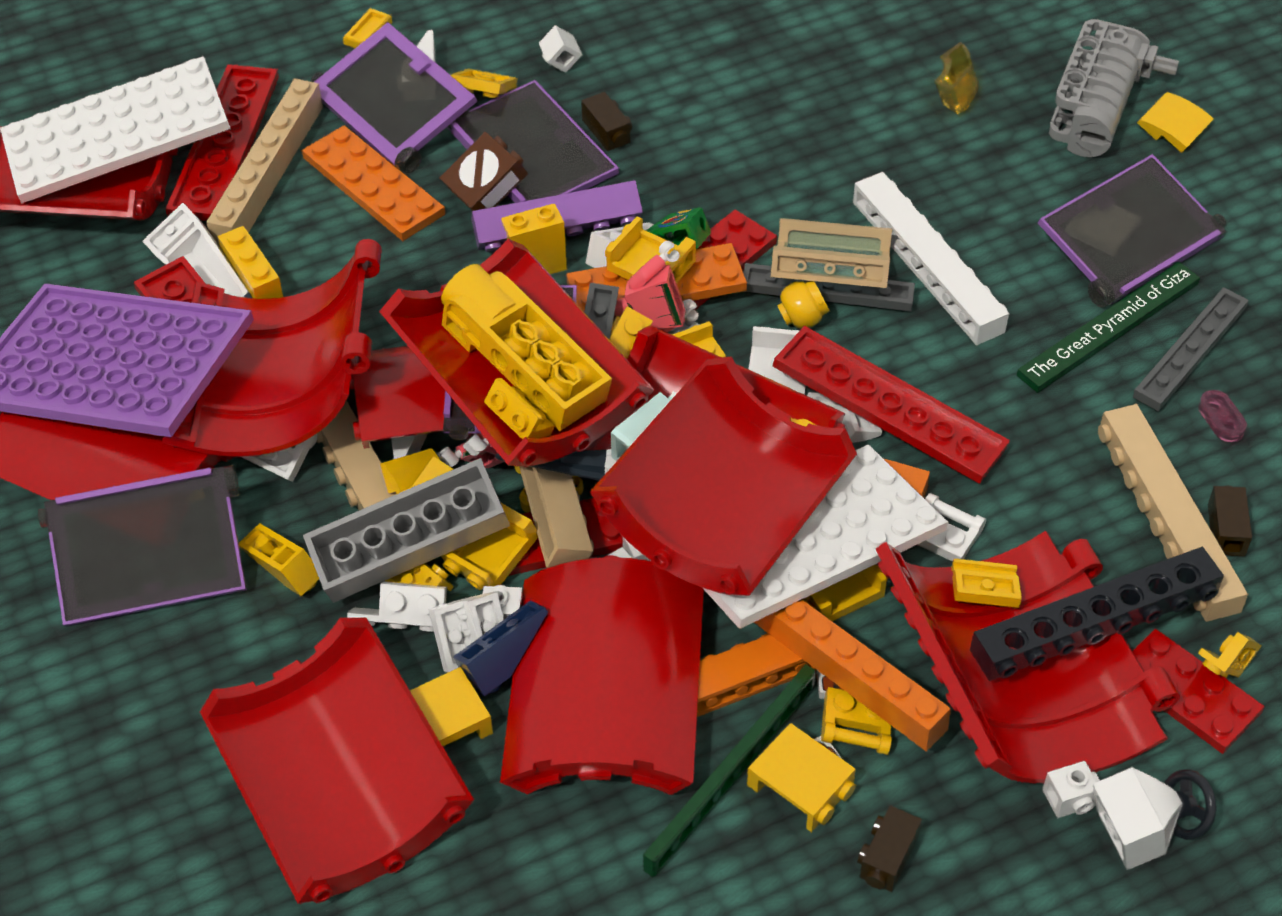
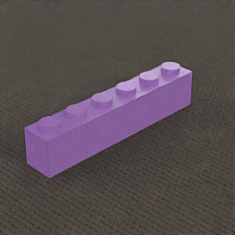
(579, 210)

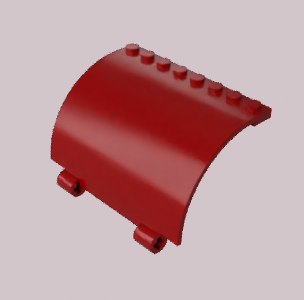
(286, 369)
(1043, 716)

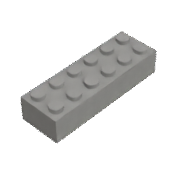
(405, 530)

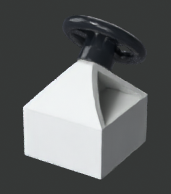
(1144, 812)

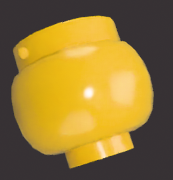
(802, 304)

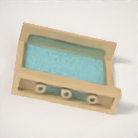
(832, 253)

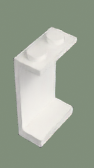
(765, 347)

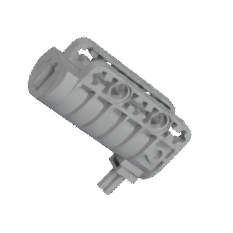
(1099, 84)

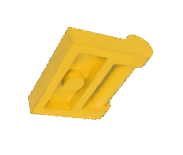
(846, 711)

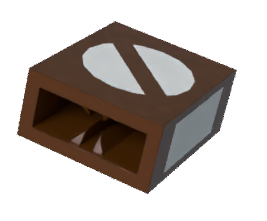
(485, 173)

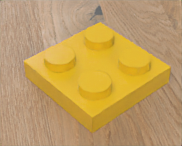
(489, 83)

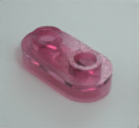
(1226, 419)

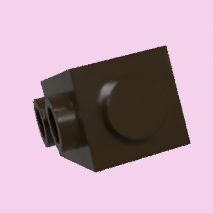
(606, 121)
(1230, 519)
(889, 849)

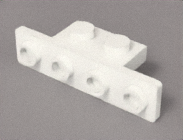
(403, 605)

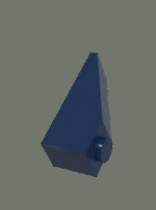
(497, 652)

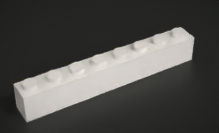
(931, 259)

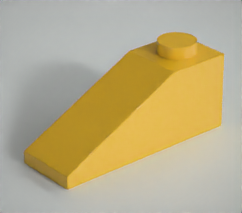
(281, 558)

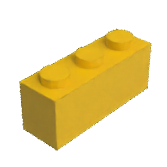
(250, 264)

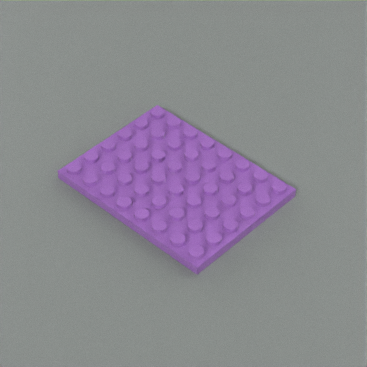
(114, 357)

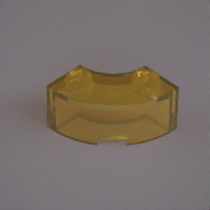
(958, 79)

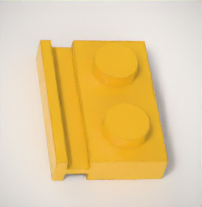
(986, 583)

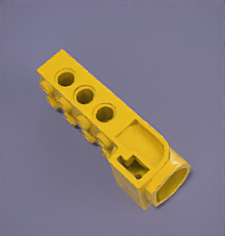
(523, 344)

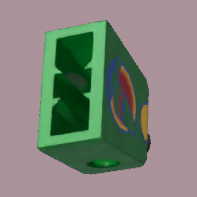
(683, 224)

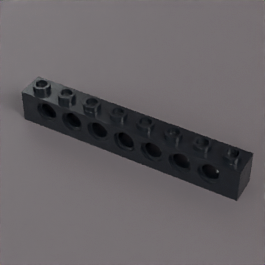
(1120, 602)

